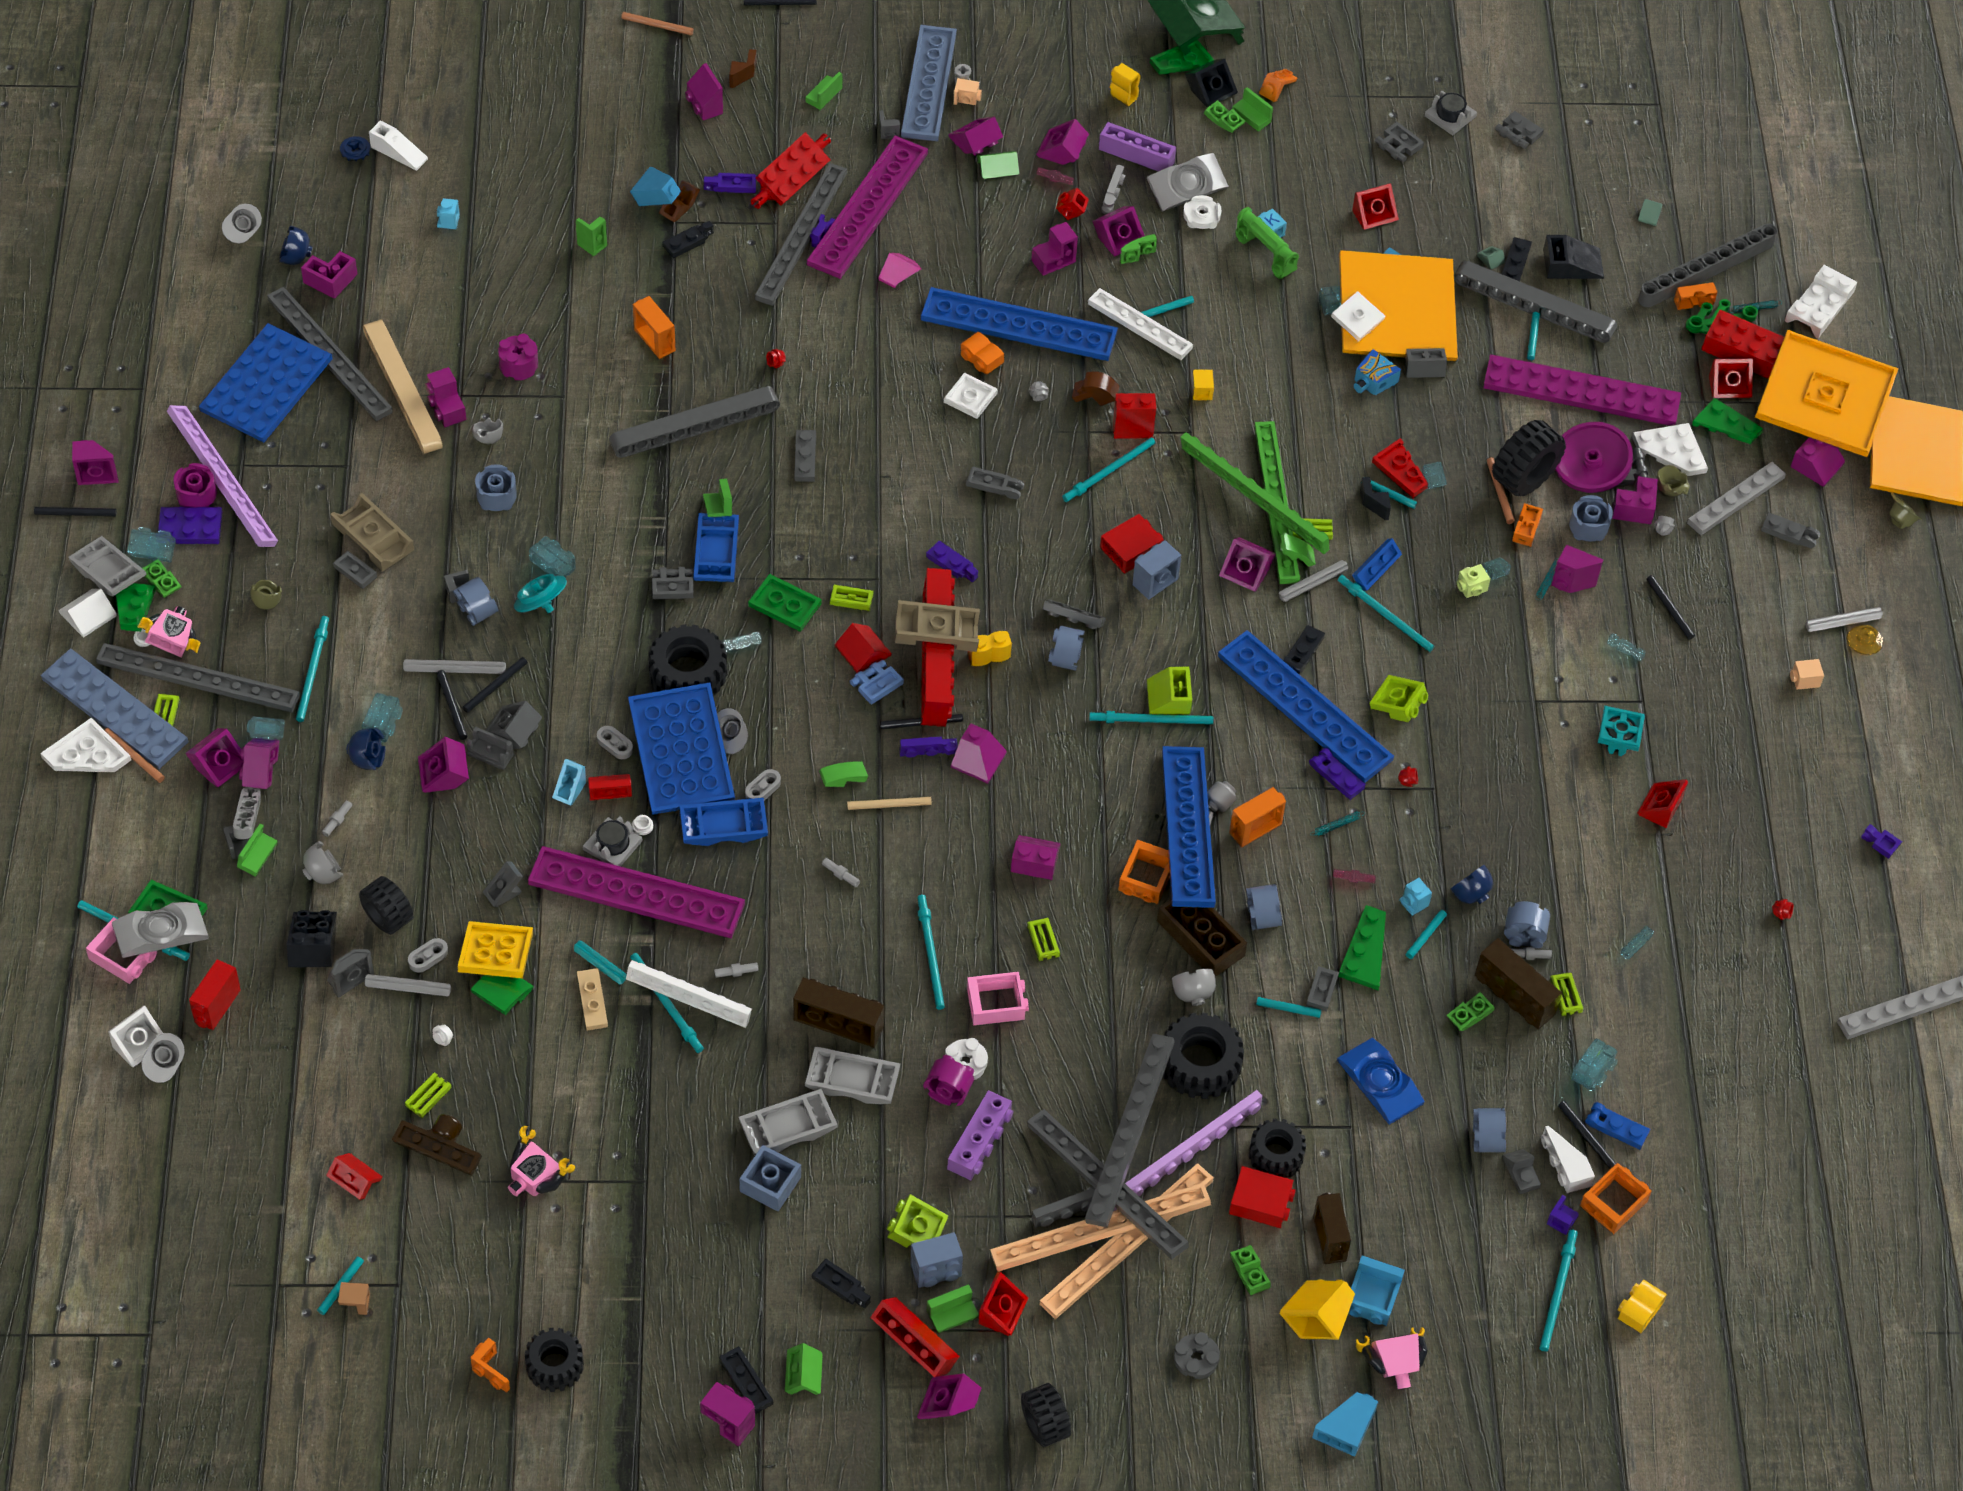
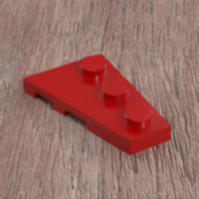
(1400, 468)

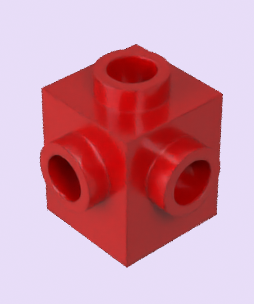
(1072, 203)

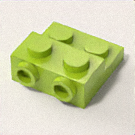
(1400, 698)
(915, 1222)

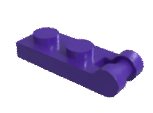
(1337, 774)

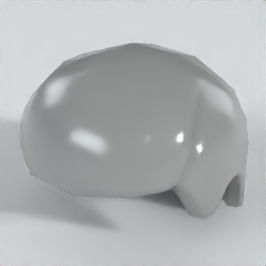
(488, 431)

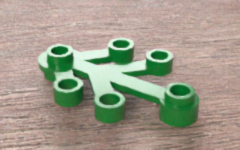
(1698, 324)

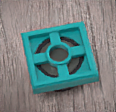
(1621, 730)

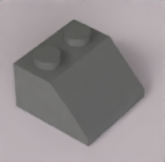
(515, 723)

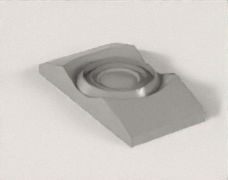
(1184, 181)
(106, 566)
(159, 929)
(852, 1076)
(789, 1122)

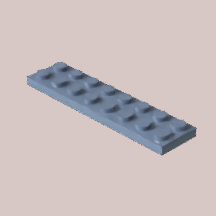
(929, 83)
(114, 708)

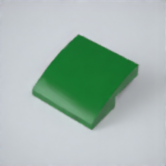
(501, 991)

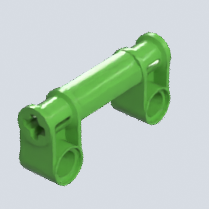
(1251, 227)

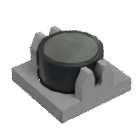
(1451, 113)
(611, 841)

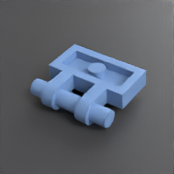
(878, 686)

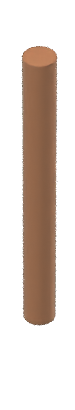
(657, 23)
(1501, 495)
(137, 757)

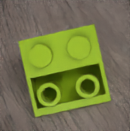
(1170, 692)

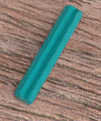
(600, 962)

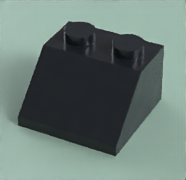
(1212, 82)

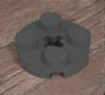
(1193, 1367)

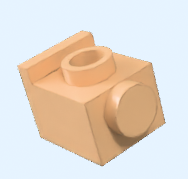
(967, 92)

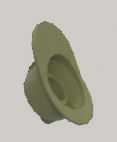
(1902, 513)

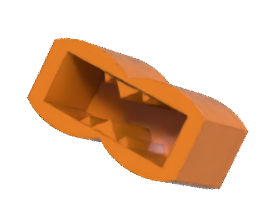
(982, 353)

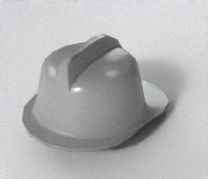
(241, 223)
(732, 730)
(163, 1057)

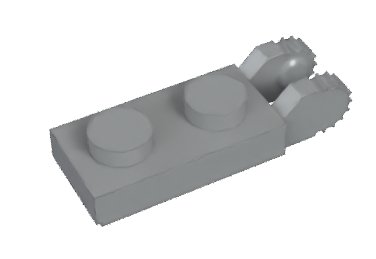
(1113, 190)

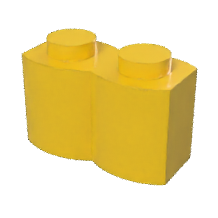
(1124, 84)
(992, 648)
(1641, 1306)

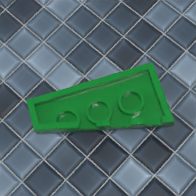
(1365, 951)

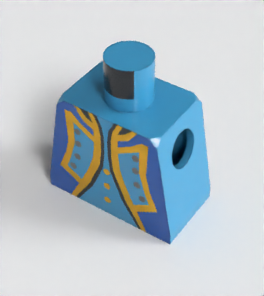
(1376, 374)

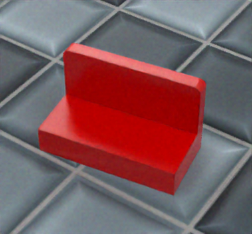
(610, 787)
(353, 1175)

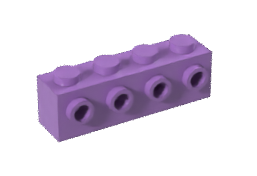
(1136, 147)
(979, 1135)

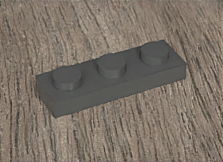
(805, 455)
(1073, 614)
(1062, 1209)

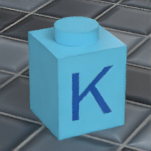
(1274, 221)

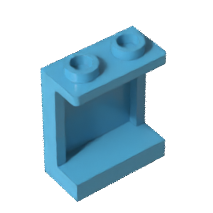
(1375, 1290)

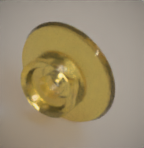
(1865, 640)

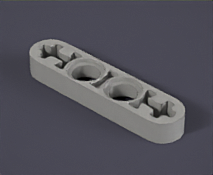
(246, 813)

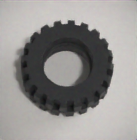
(1528, 458)
(687, 642)
(1204, 1079)

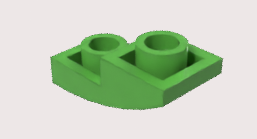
(1224, 118)
(1132, 251)
(1297, 548)
(163, 580)
(840, 773)
(1471, 1012)
(1249, 1269)

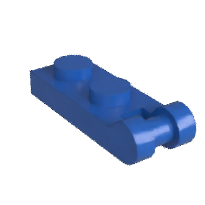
(1617, 1126)

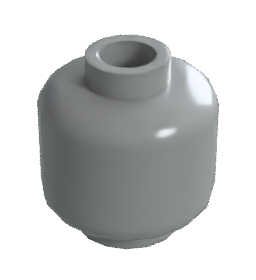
(1221, 796)

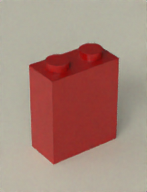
(1134, 415)
(1129, 541)
(214, 995)
(1262, 1197)

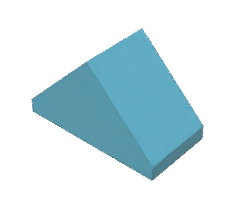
(570, 782)

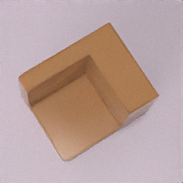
(355, 1295)

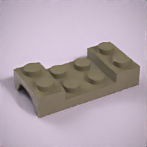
(373, 533)
(937, 624)

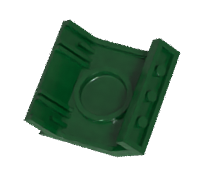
(1196, 18)

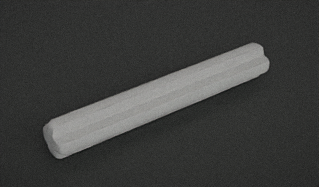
(1313, 581)
(1844, 619)
(407, 985)

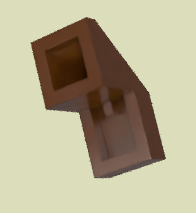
(743, 71)
(682, 203)

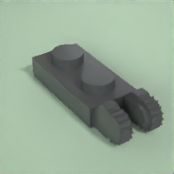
(994, 483)
(1790, 531)

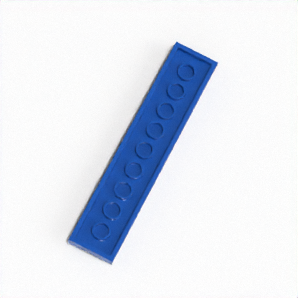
(1019, 324)
(1305, 706)
(1188, 827)

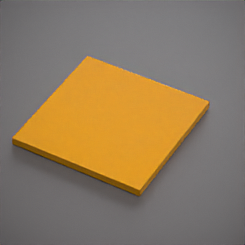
(1413, 296)
(1826, 393)
(1919, 451)

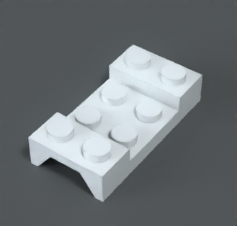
(1822, 300)

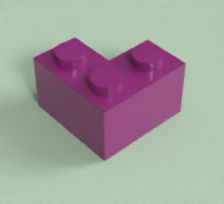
(1058, 251)
(329, 277)
(445, 397)
(1637, 504)
(258, 762)
(730, 1411)

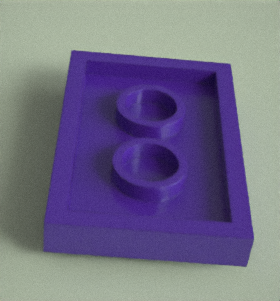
(192, 524)

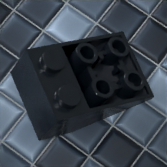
(1571, 258)
(312, 939)

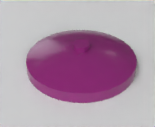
(1595, 457)

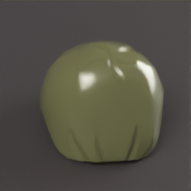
(1672, 481)
(265, 594)

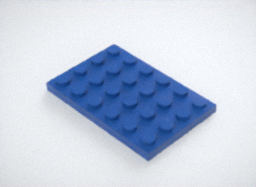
(265, 382)
(681, 747)

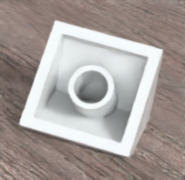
(88, 612)
(134, 1036)

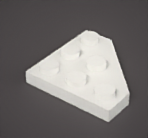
(1674, 447)
(87, 750)

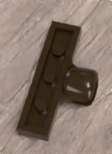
(439, 1143)

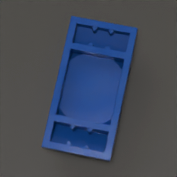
(716, 548)
(723, 821)
(1381, 1080)

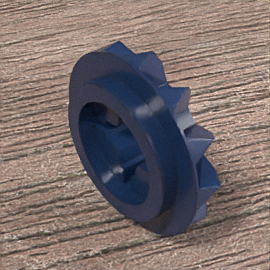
(353, 143)

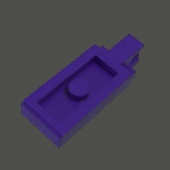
(731, 183)
(950, 559)
(930, 746)

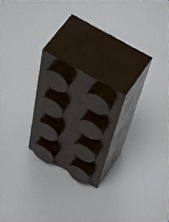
(1203, 935)
(1518, 984)
(838, 1012)

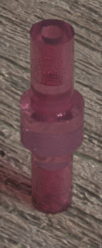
(1055, 176)
(1354, 876)

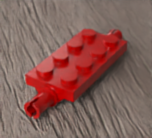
(791, 170)

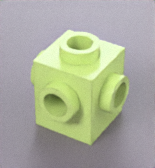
(1473, 581)

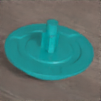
(539, 593)

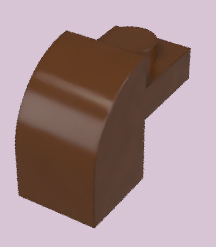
(1096, 385)

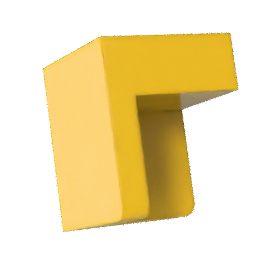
(1203, 385)

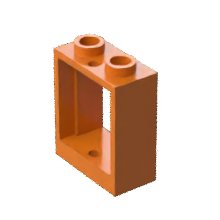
(654, 327)
(1257, 817)
(1150, 854)
(1601, 1211)

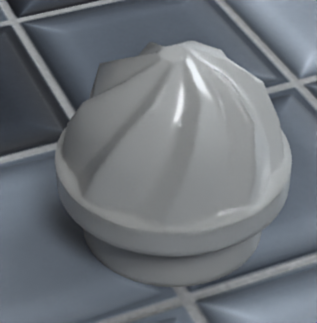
(1039, 391)
(1664, 525)

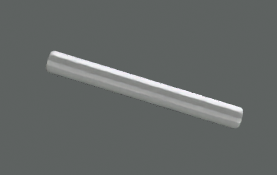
(452, 666)

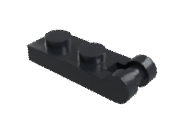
(1304, 648)

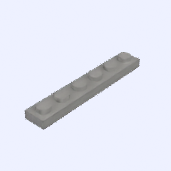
(1736, 498)

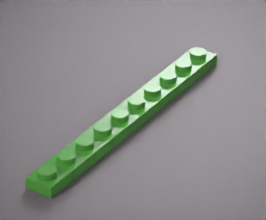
(1274, 482)
(1251, 490)

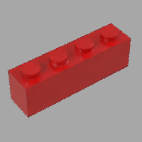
(915, 1337)

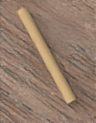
(887, 803)

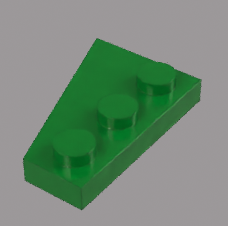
(1175, 61)
(1724, 419)
(134, 605)

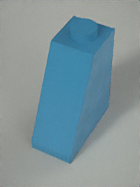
(655, 188)
(1347, 1423)

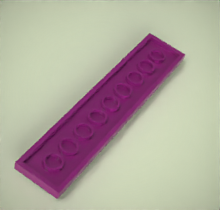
(867, 207)
(1582, 390)
(636, 892)

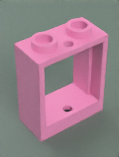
(103, 942)
(996, 982)

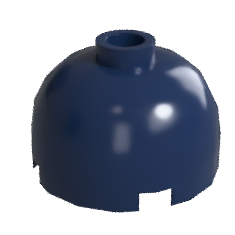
(295, 247)
(366, 749)
(1474, 887)

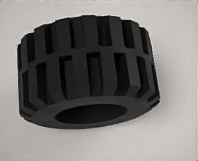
(386, 905)
(1282, 1134)
(554, 1376)
(1046, 1415)

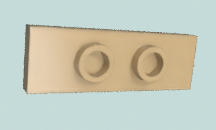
(592, 999)

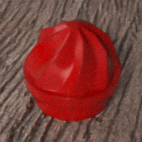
(775, 358)
(1408, 776)
(1783, 909)

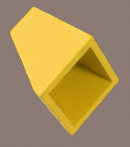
(1319, 1309)

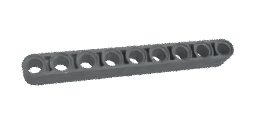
(1708, 264)
(1535, 300)
(694, 421)

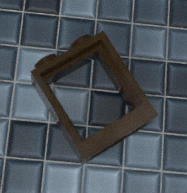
(1331, 1228)

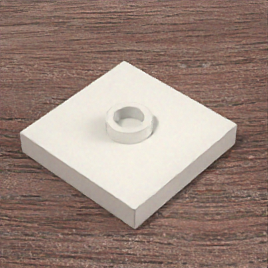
(1358, 316)
(970, 395)

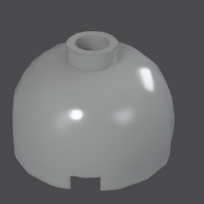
(320, 865)
(1194, 986)

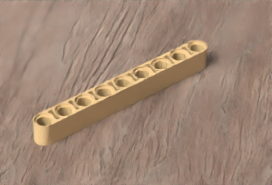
(402, 386)

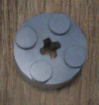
(496, 488)
(1590, 518)
(475, 600)
(1067, 647)
(1264, 907)
(1527, 925)
(1489, 1129)

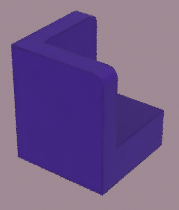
(1562, 1217)

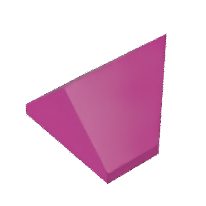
(897, 268)

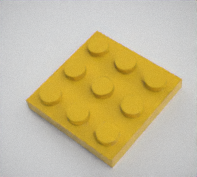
(495, 949)

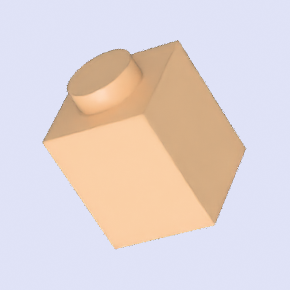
(1807, 674)

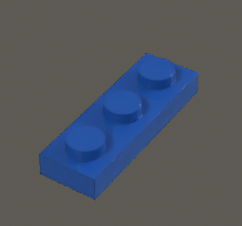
(1377, 564)

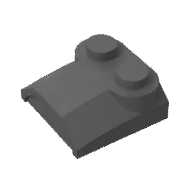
(350, 971)

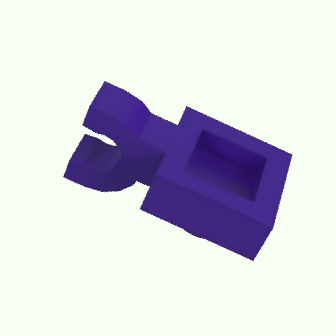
(818, 232)
(1883, 842)

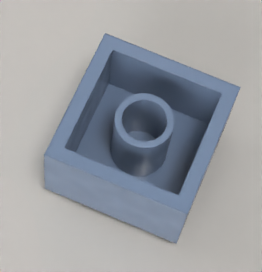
(1156, 569)
(770, 1178)
(936, 1260)

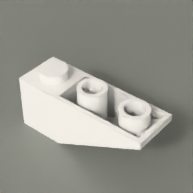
(395, 145)
(1571, 1164)

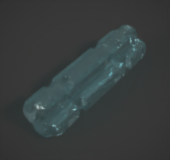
(742, 641)
(1626, 647)
(1636, 942)

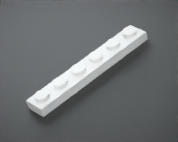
(1140, 324)
(688, 993)

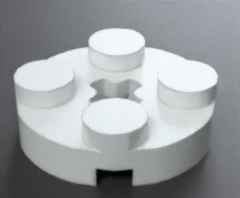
(1202, 221)
(971, 1049)

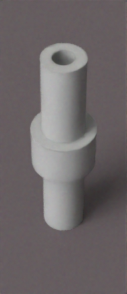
(336, 818)
(841, 872)
(1530, 953)
(736, 970)

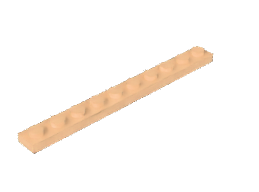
(1083, 1233)
(1109, 1255)

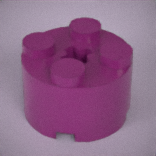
(518, 357)
(195, 486)
(949, 1081)

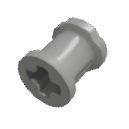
(963, 72)

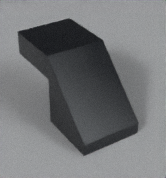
(1376, 502)

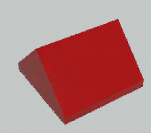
(1375, 206)
(1731, 378)
(861, 647)
(1663, 801)
(1002, 1305)

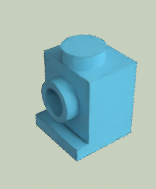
(448, 214)
(1416, 896)

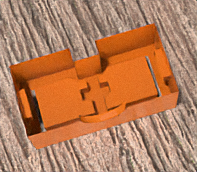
(1695, 295)
(1527, 524)

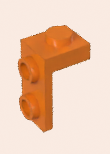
(1274, 83)
(482, 1355)

